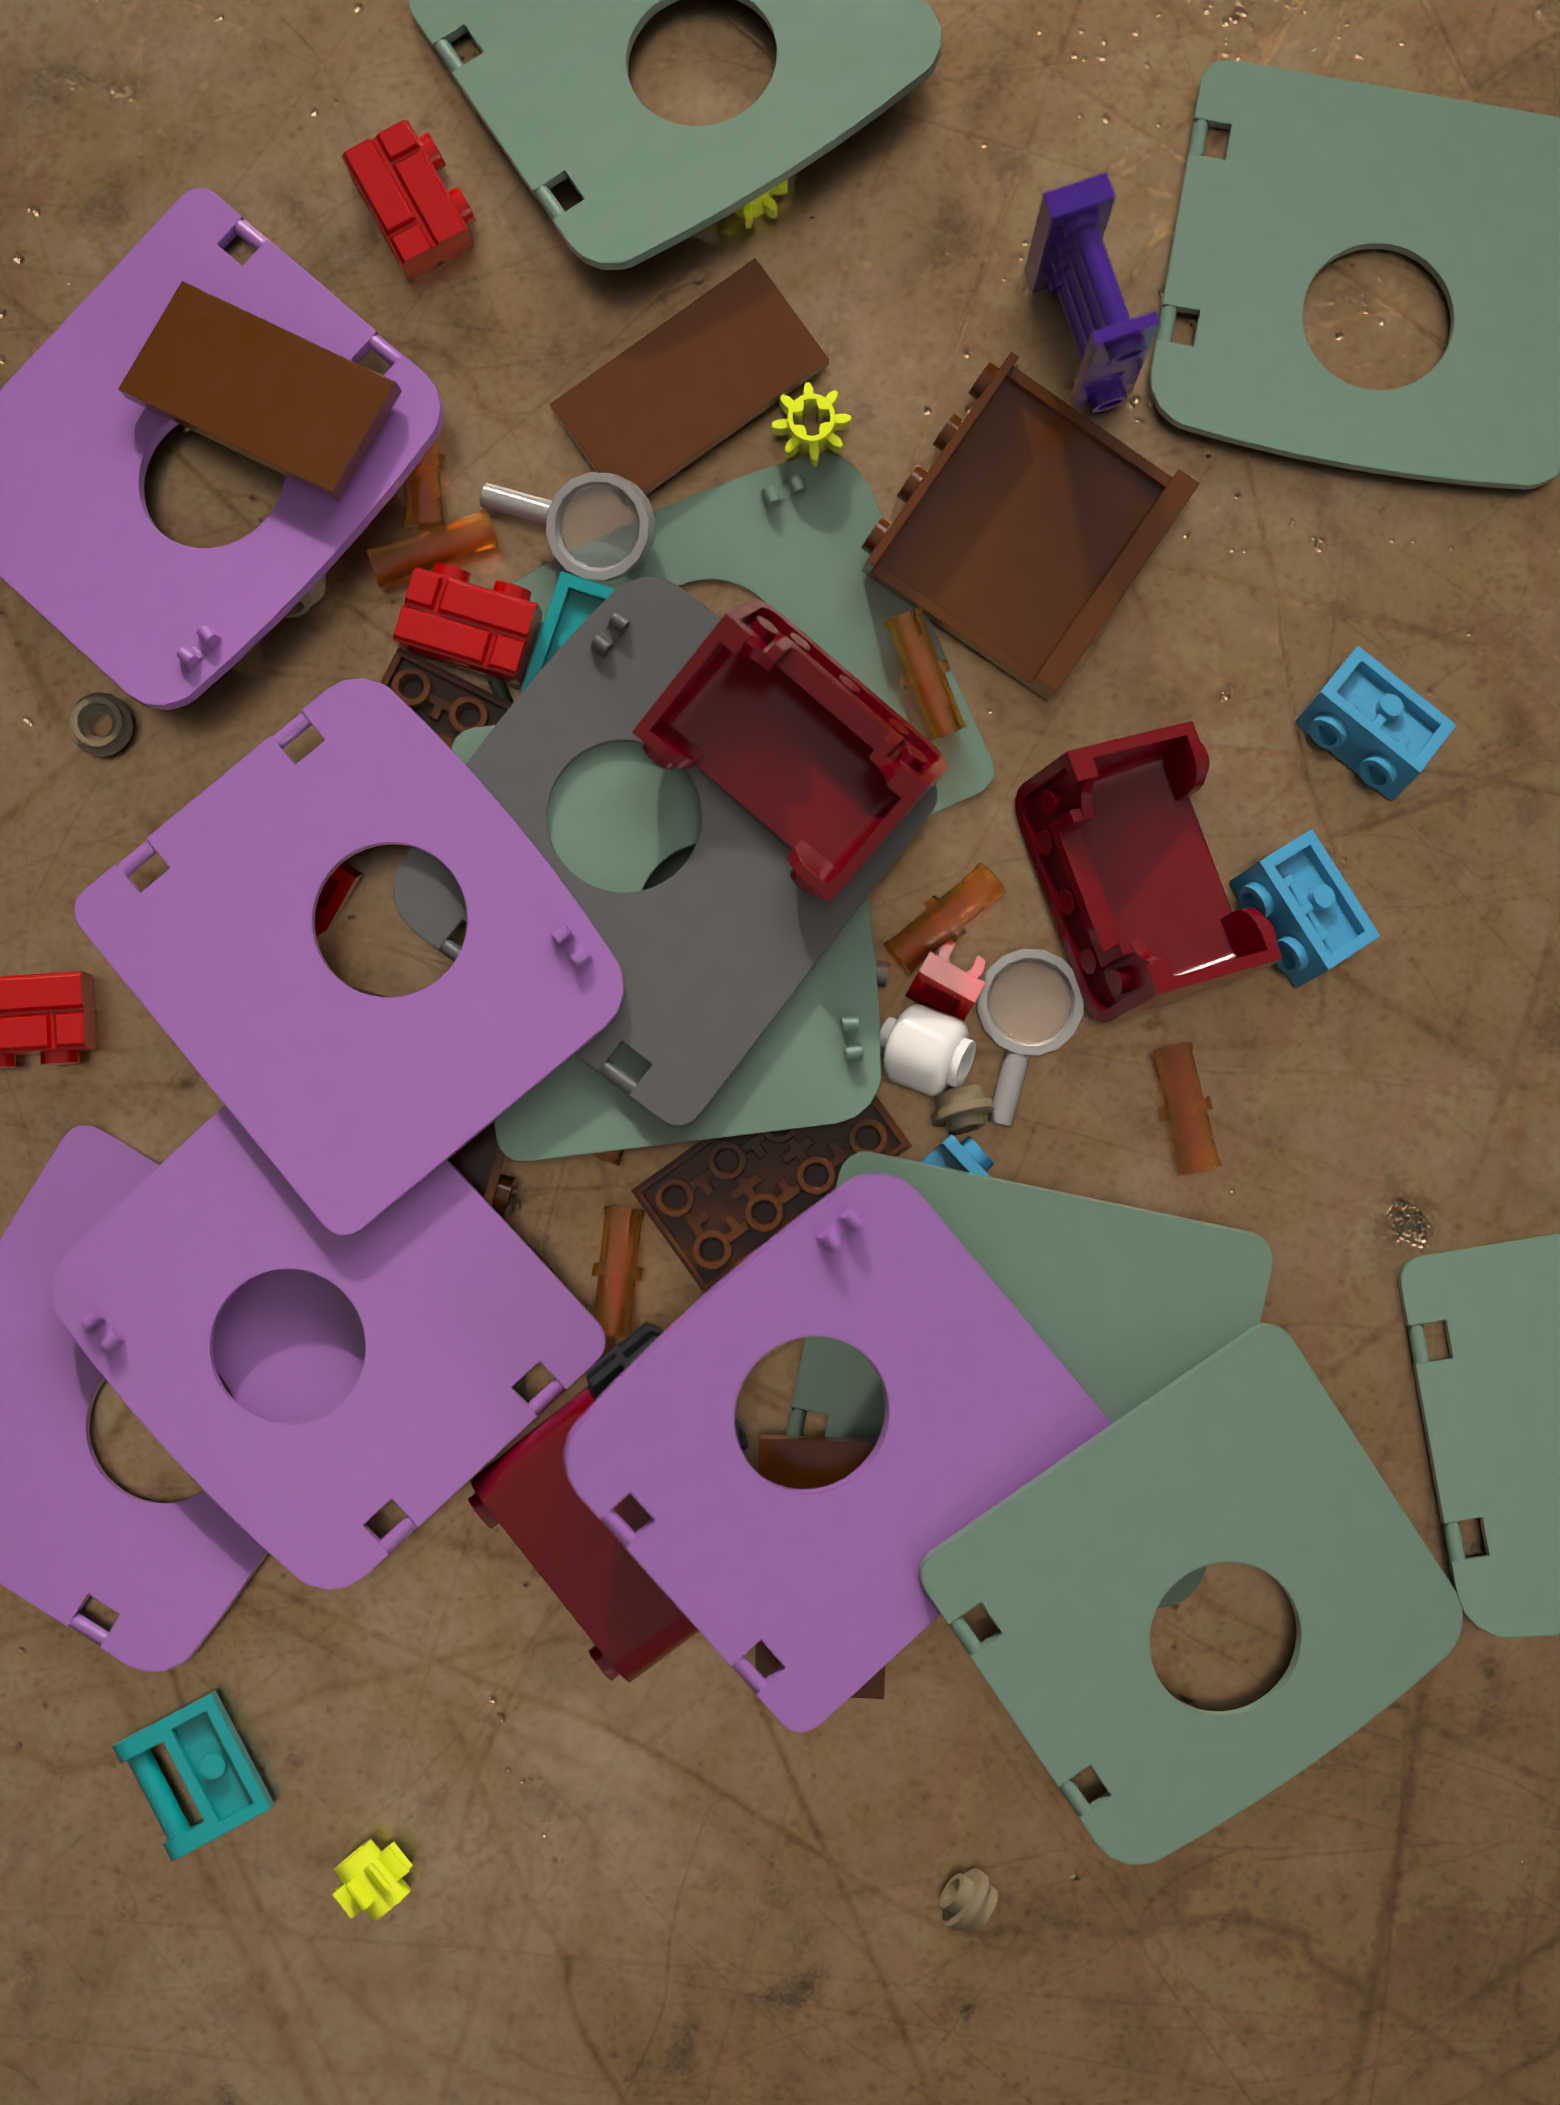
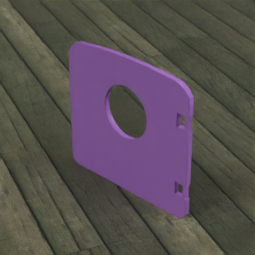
(79, 451)
(332, 1082)
(447, 1320)
(66, 1529)
(836, 1567)

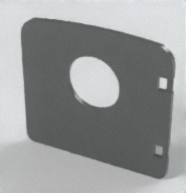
(719, 939)

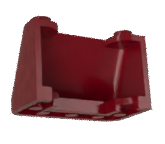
(793, 743)
(1136, 874)
(576, 1552)

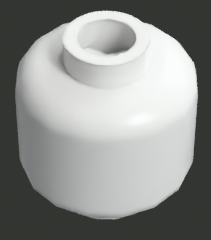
(926, 1050)

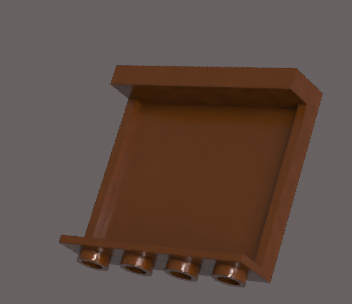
(1024, 528)

